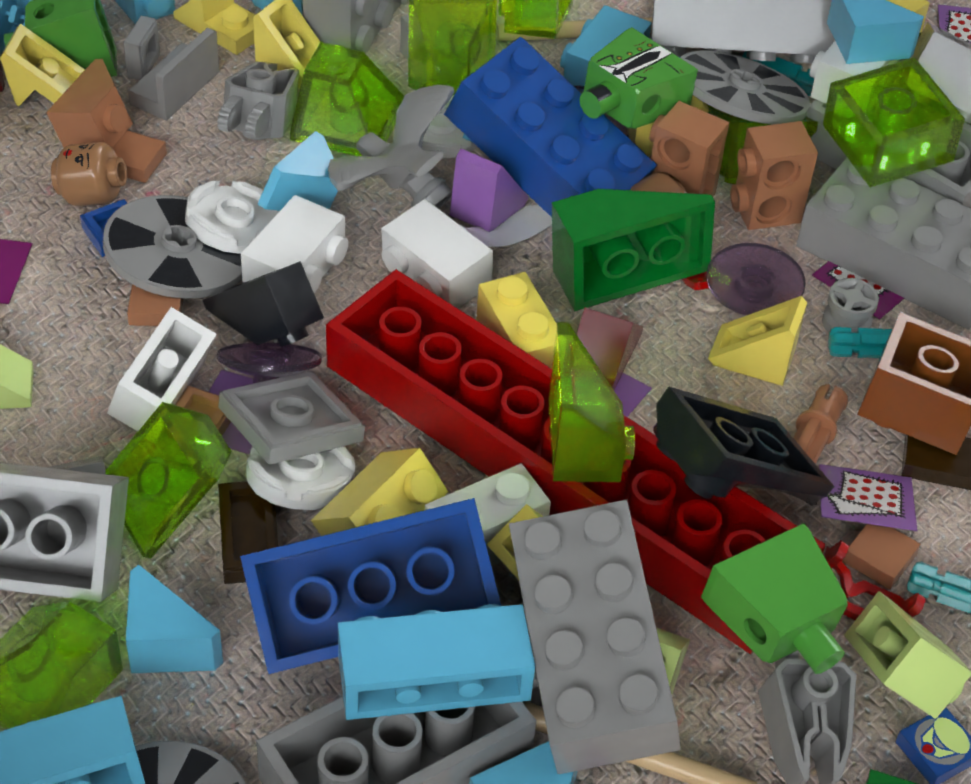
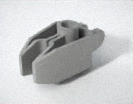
(259, 101)
(809, 717)

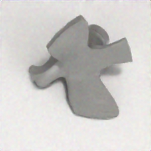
(403, 161)

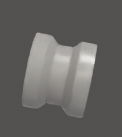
(850, 305)

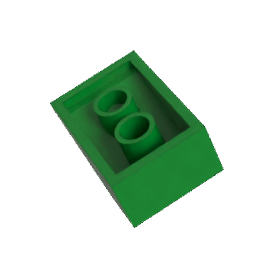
(628, 242)

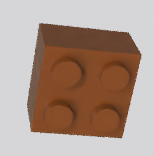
(922, 384)

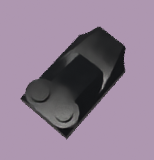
(733, 447)

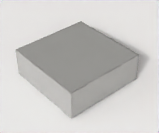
(142, 47)

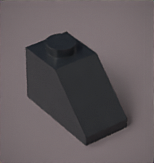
(269, 306)

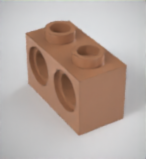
(689, 147)
(774, 175)

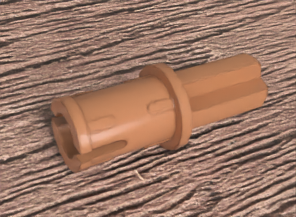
(818, 424)

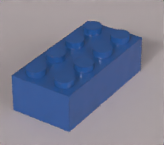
(536, 129)
(375, 570)

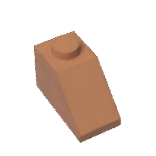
(90, 109)

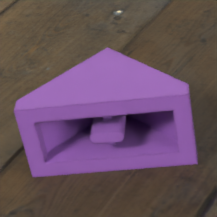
(483, 192)

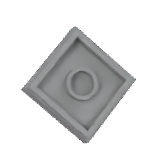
(291, 417)

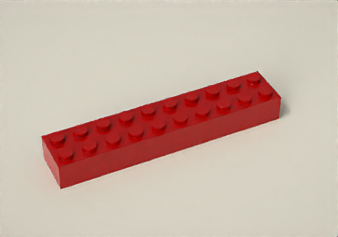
(494, 413)

